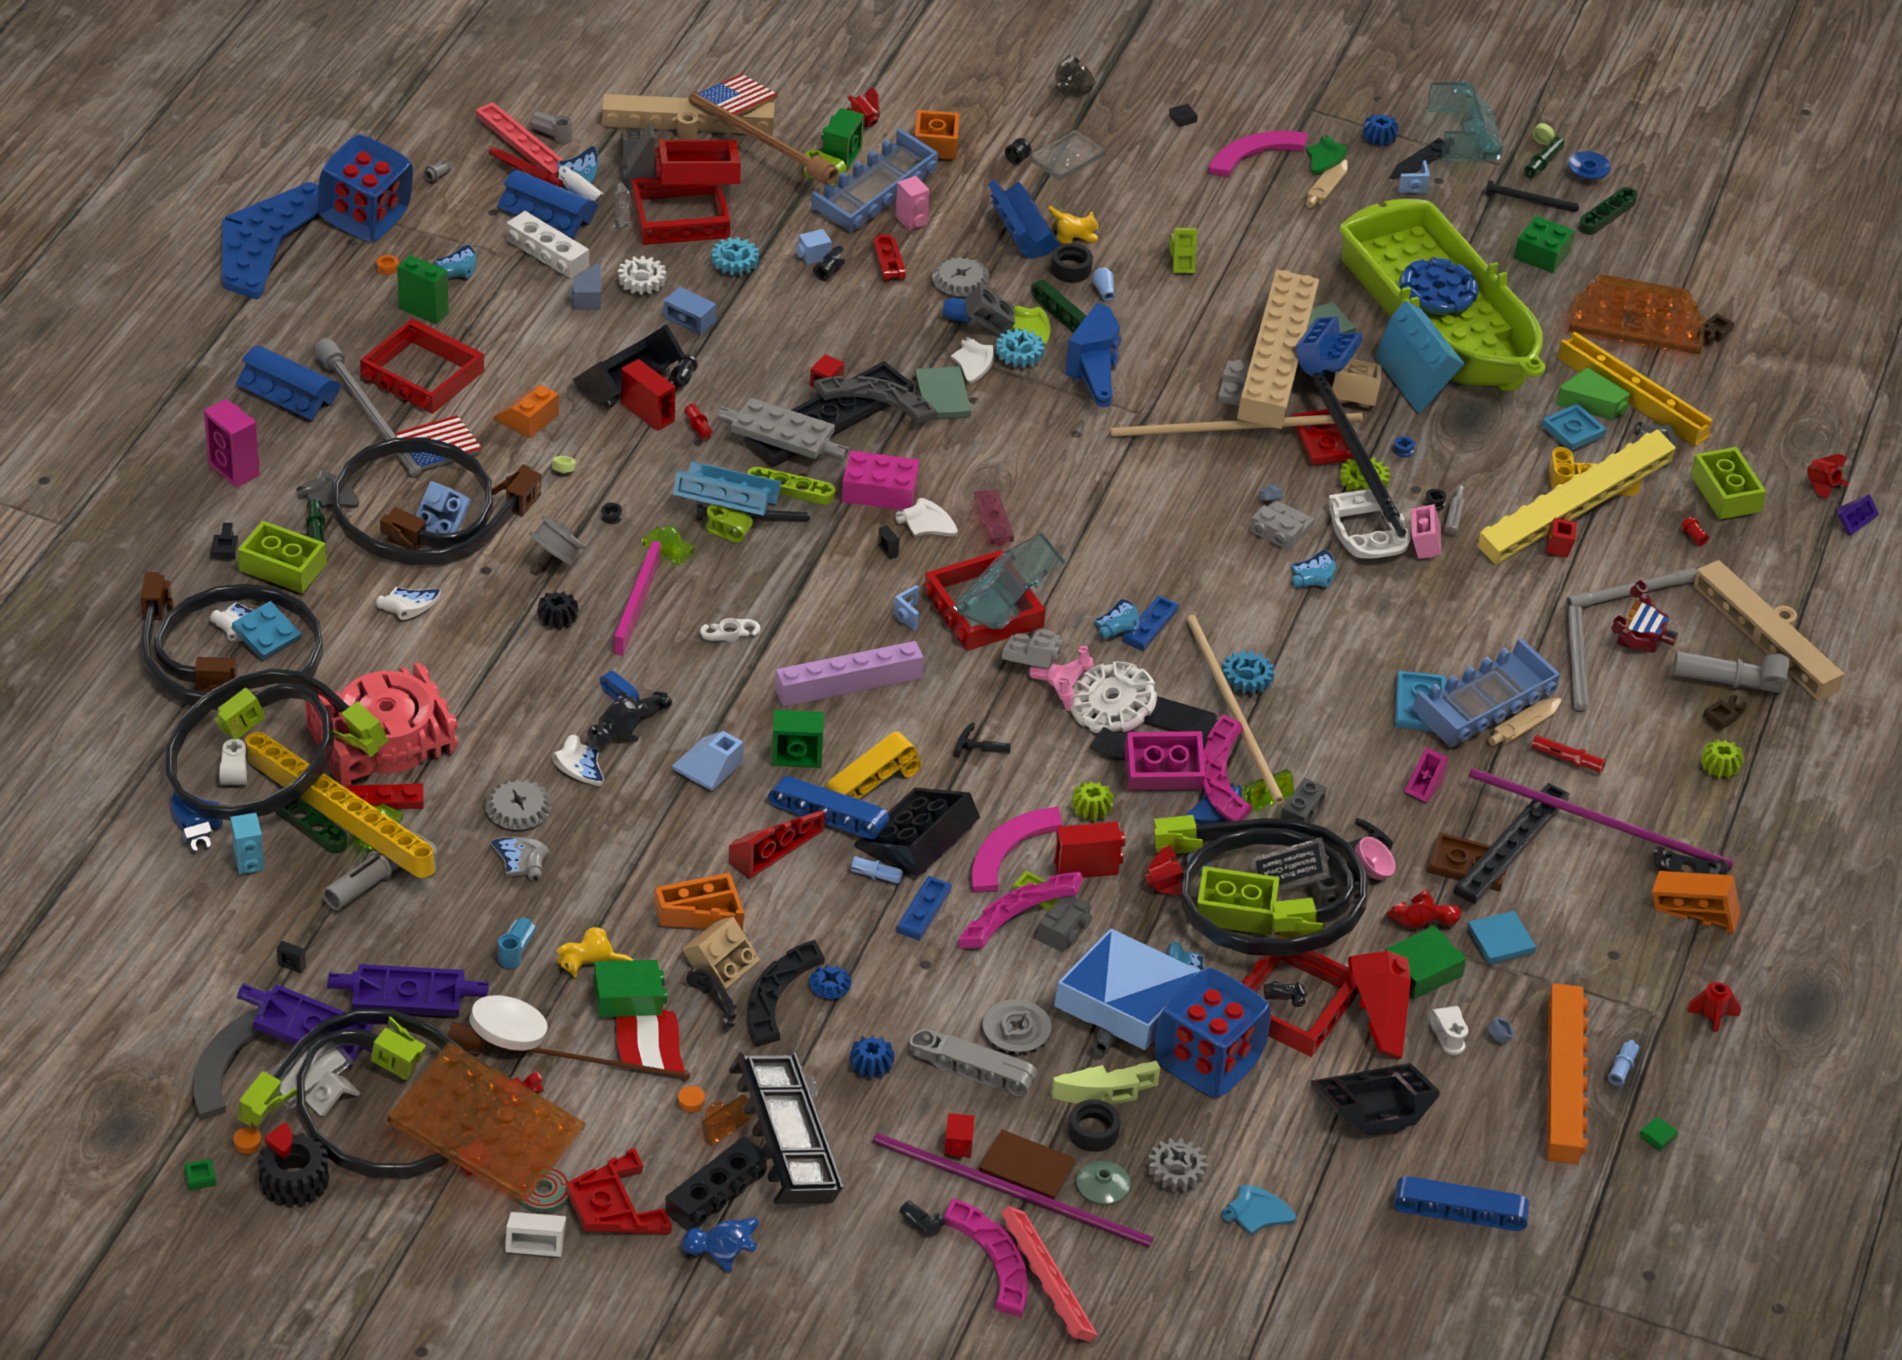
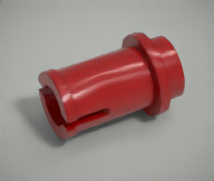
(1691, 527)

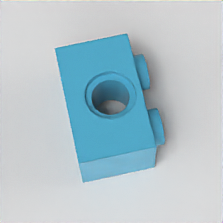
(247, 843)

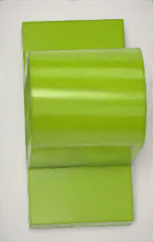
(1183, 249)

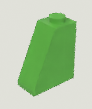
(1594, 395)

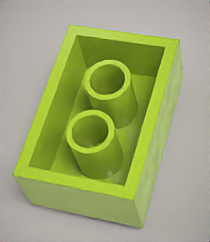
(1728, 483)
(282, 556)
(1238, 899)

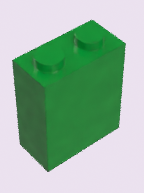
(423, 289)
(1431, 960)
(629, 988)

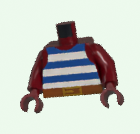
(1644, 625)

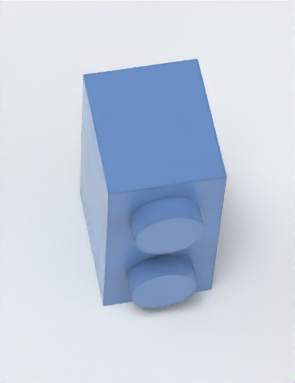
(690, 310)

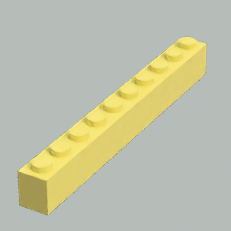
(1576, 496)

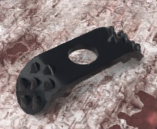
(1669, 861)
(706, 983)

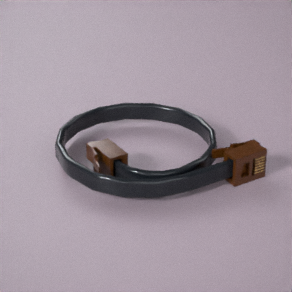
(410, 531)
(209, 671)

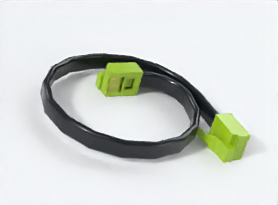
(245, 712)
(390, 1050)

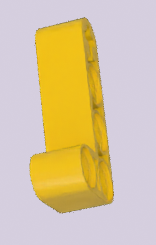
(1563, 469)
(877, 765)

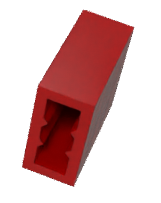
(648, 394)
(1089, 849)

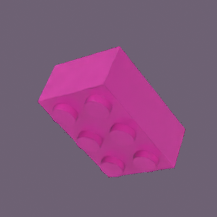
(231, 442)
(880, 480)
(1164, 760)

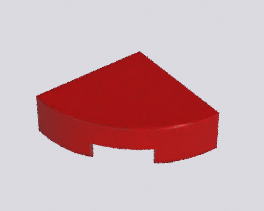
(280, 1140)

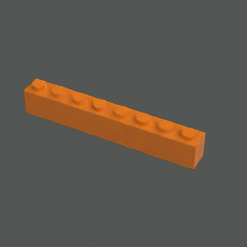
(1565, 1074)

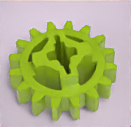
(1354, 479)

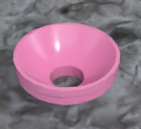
(1376, 858)

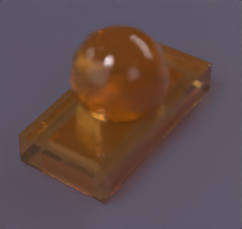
(724, 1119)

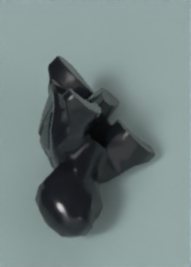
(619, 719)

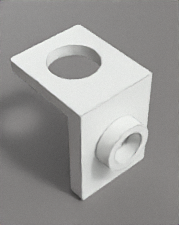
(328, 1091)

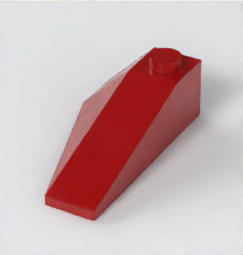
(768, 845)
(1384, 989)

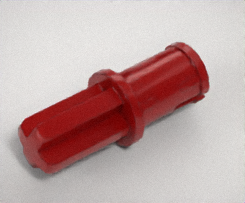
(698, 421)

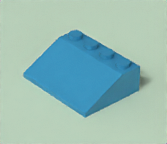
(1416, 356)

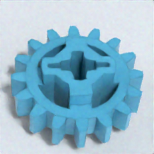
(735, 256)
(1020, 347)

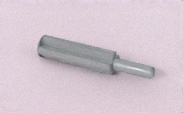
(1454, 513)

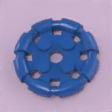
(1456, 288)

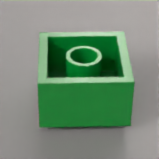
(843, 136)
(1544, 244)
(797, 738)

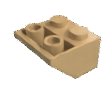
(722, 951)

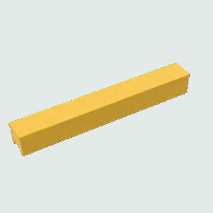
(1644, 393)

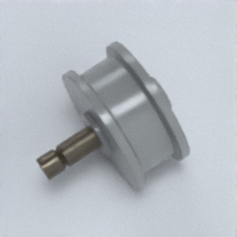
(556, 541)

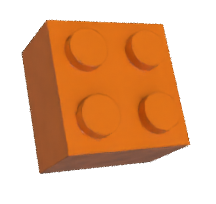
(938, 131)

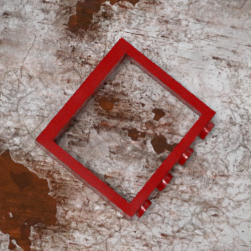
(698, 162)
(684, 229)
(415, 332)
(973, 637)
(1322, 968)

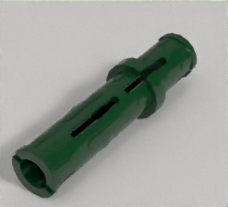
(1540, 161)
(315, 520)

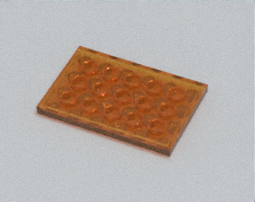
(486, 1122)

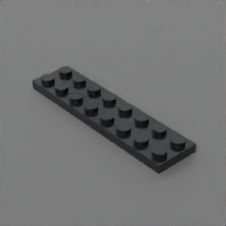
(837, 411)

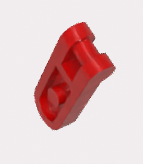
(889, 257)

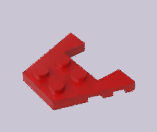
(605, 1205)

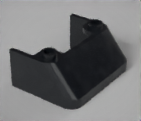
(603, 379)

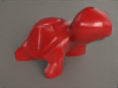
(1423, 912)

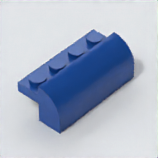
(546, 202)
(1023, 220)
(1325, 348)
(286, 382)

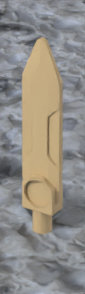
(1326, 184)
(1524, 721)

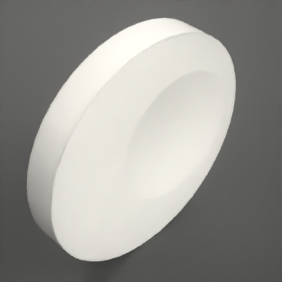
(508, 1022)

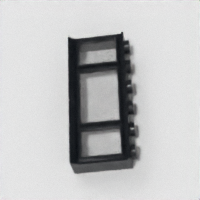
(789, 1127)

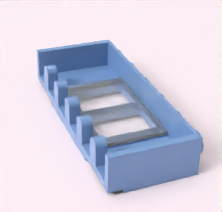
(1486, 695)

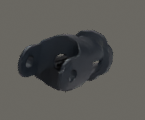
(831, 262)
(682, 373)

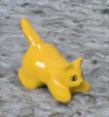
(1073, 227)
(592, 948)

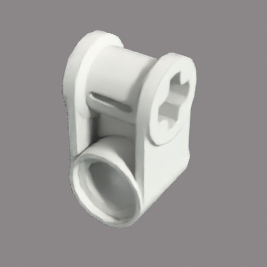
(234, 764)
(1449, 1029)

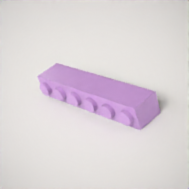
(849, 673)

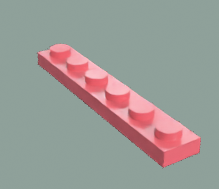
(519, 138)
(1045, 1268)

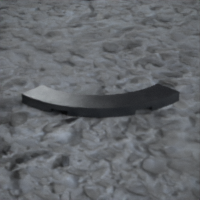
(1112, 744)
(771, 986)

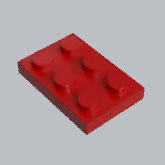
(1322, 442)

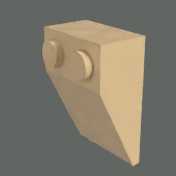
(1358, 383)

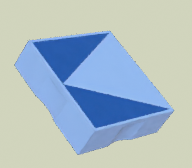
(1122, 987)

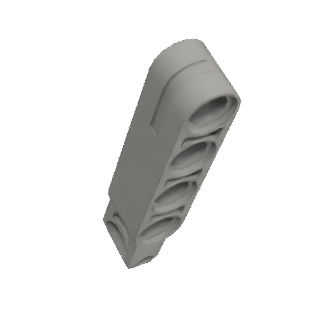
(974, 1062)

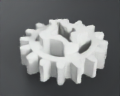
(642, 275)

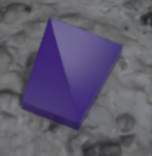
(1857, 513)

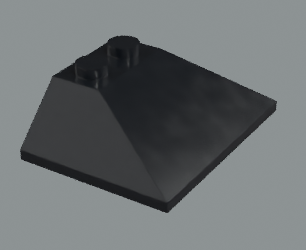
(1379, 1097)

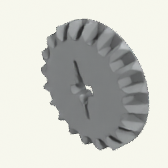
(946, 278)
(509, 815)
(1012, 1013)

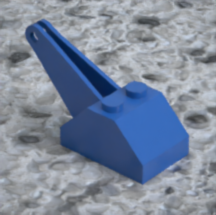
(1094, 352)

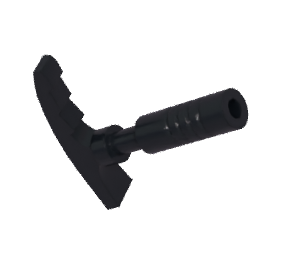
(964, 742)
(1374, 832)

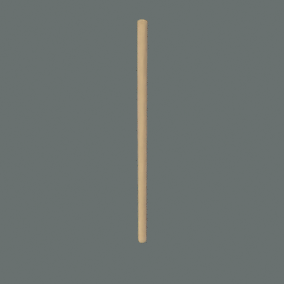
(1225, 425)

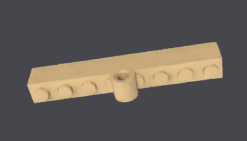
(678, 115)
(1769, 628)

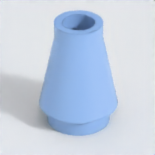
(1104, 283)

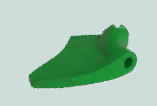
(1326, 154)

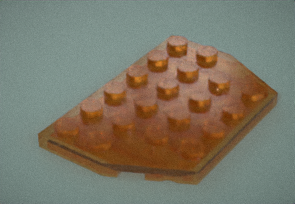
(1639, 314)

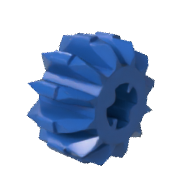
(1380, 129)
(871, 1057)

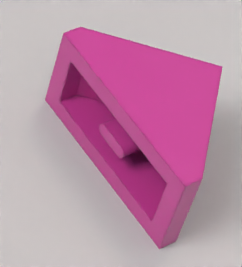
(1427, 775)

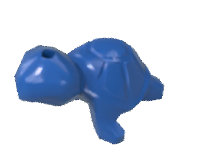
(722, 1241)

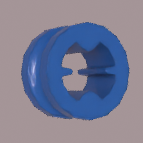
(1406, 451)

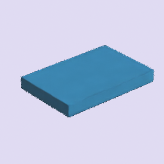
(1406, 690)

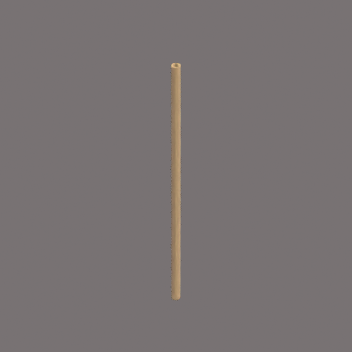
(1235, 710)

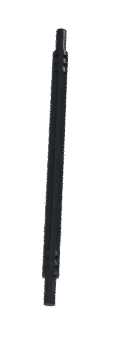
(1358, 452)

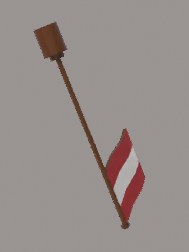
(642, 1044)

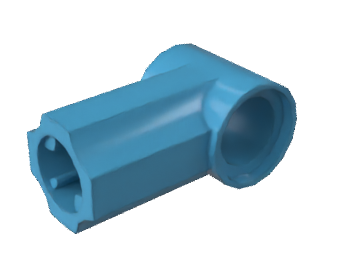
(515, 942)

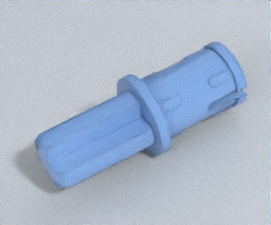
(876, 870)
(1623, 1063)

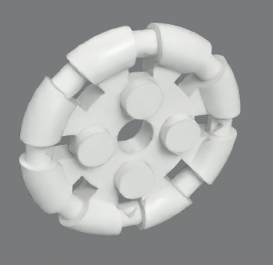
(1118, 708)

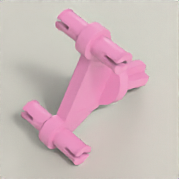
(1064, 676)

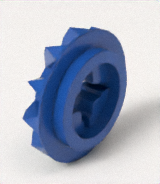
(829, 989)

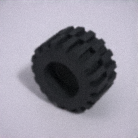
(299, 1185)

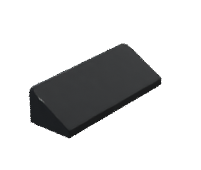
(1175, 715)

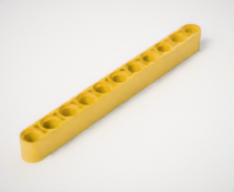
(343, 807)

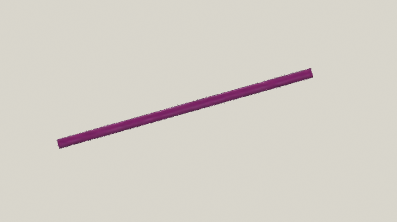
(1596, 816)
(1013, 1190)

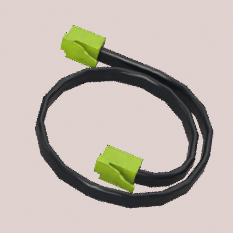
(1292, 919)

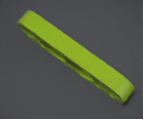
(793, 481)

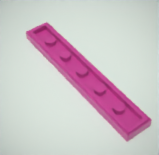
(637, 598)

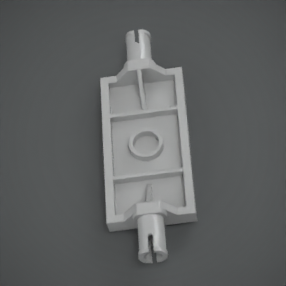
(784, 429)

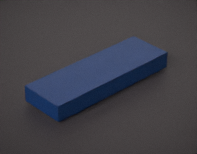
(1151, 623)
(924, 908)

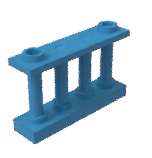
(727, 488)

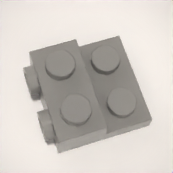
(1233, 382)
(1281, 524)
(1038, 651)

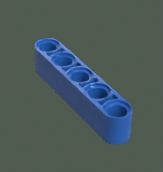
(839, 809)
(1461, 1203)

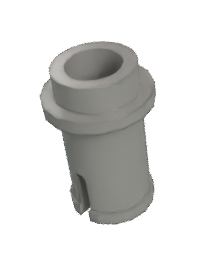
(433, 172)

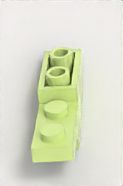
(1111, 1087)

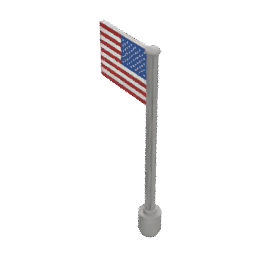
(446, 430)

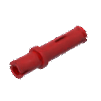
(1577, 757)

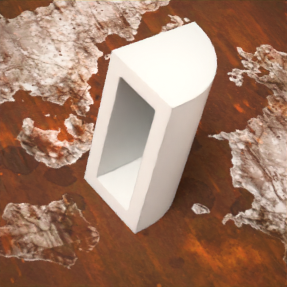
(535, 1234)

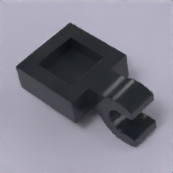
(226, 544)

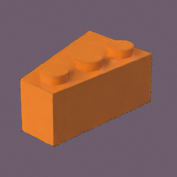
(1698, 896)
(698, 902)

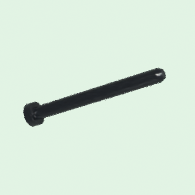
(1530, 197)

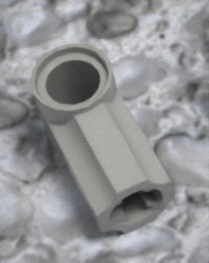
(558, 127)

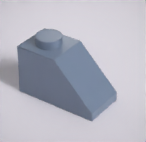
(587, 289)

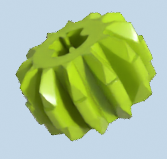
(1722, 758)
(1092, 801)

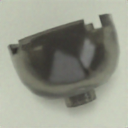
(1072, 78)

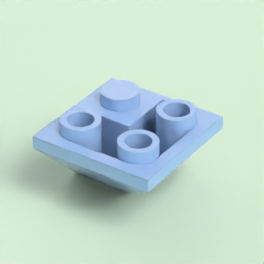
(443, 508)
(711, 759)

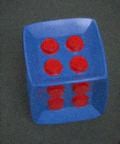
(365, 188)
(1212, 1032)

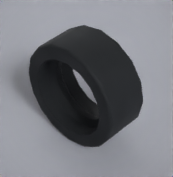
(1075, 252)
(1094, 1109)

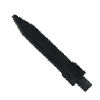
(1414, 162)

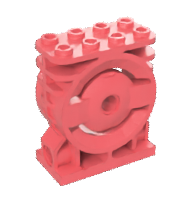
(395, 702)

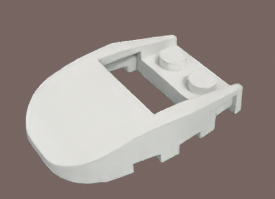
(1367, 545)

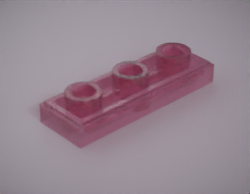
(994, 516)

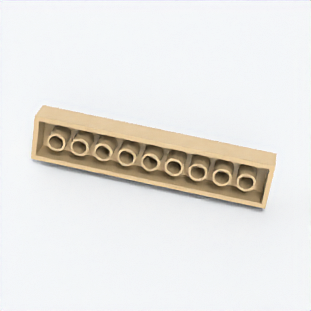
(1275, 352)

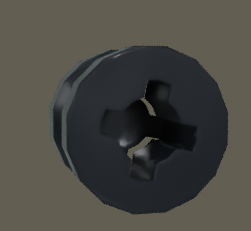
(1018, 151)

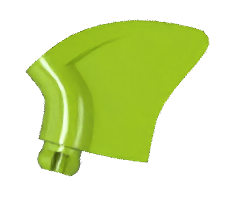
(1033, 320)

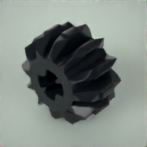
(557, 609)

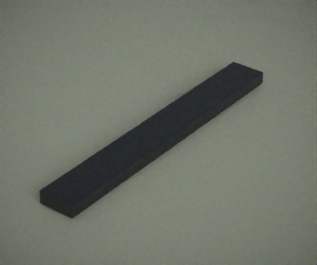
(1508, 847)

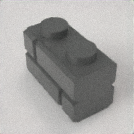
(1064, 922)

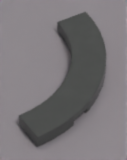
(878, 389)
(215, 1062)

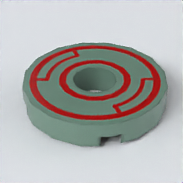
(553, 1200)

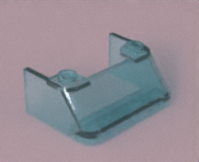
(1480, 135)
(1006, 579)

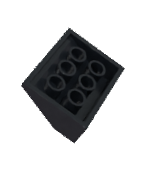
(921, 829)

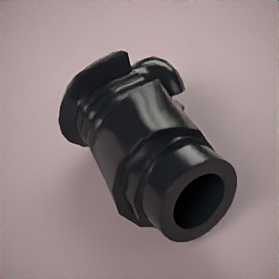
(655, 702)
(1284, 991)
(920, 1219)

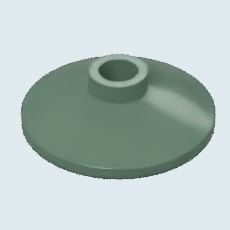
(1103, 1183)

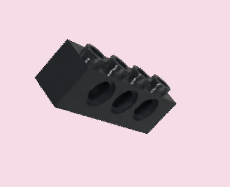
(715, 1184)

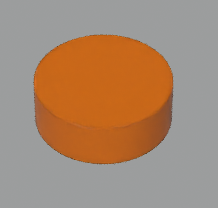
(387, 265)
(691, 1099)
(247, 1140)

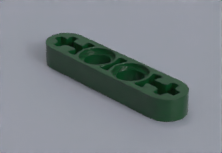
(1611, 213)
(1057, 304)
(314, 818)

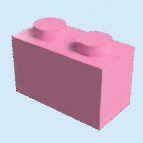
(912, 203)
(1426, 531)

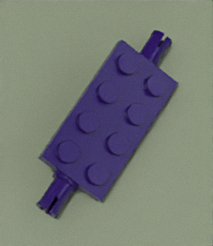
(408, 989)
(293, 1015)

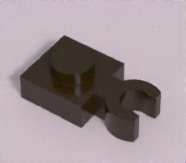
(1717, 327)
(1722, 713)

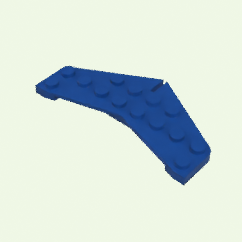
(255, 234)

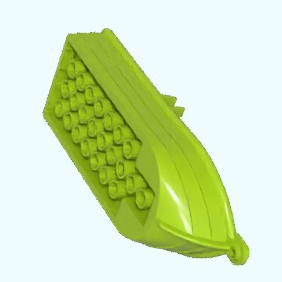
(1493, 337)

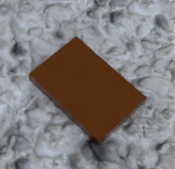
(1456, 856)
(1027, 1164)

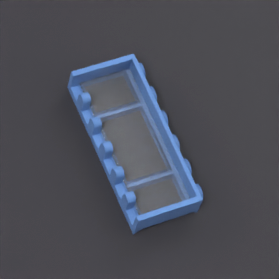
(875, 185)

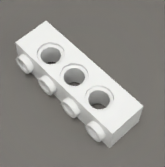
(547, 244)

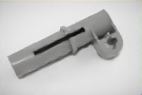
(1768, 676)
(363, 876)

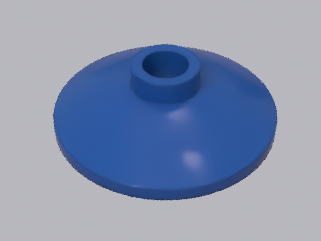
(1589, 165)

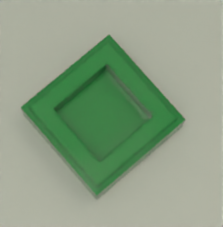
(1659, 1133)
(200, 1174)

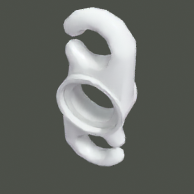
(721, 635)

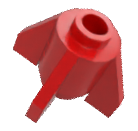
(866, 105)
(1825, 473)
(1165, 873)
(1715, 1002)

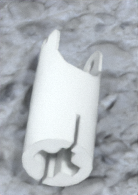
(579, 185)

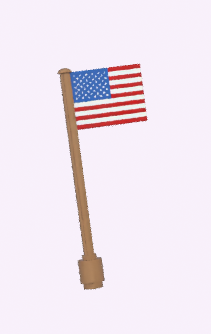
(742, 95)

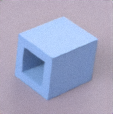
(813, 246)

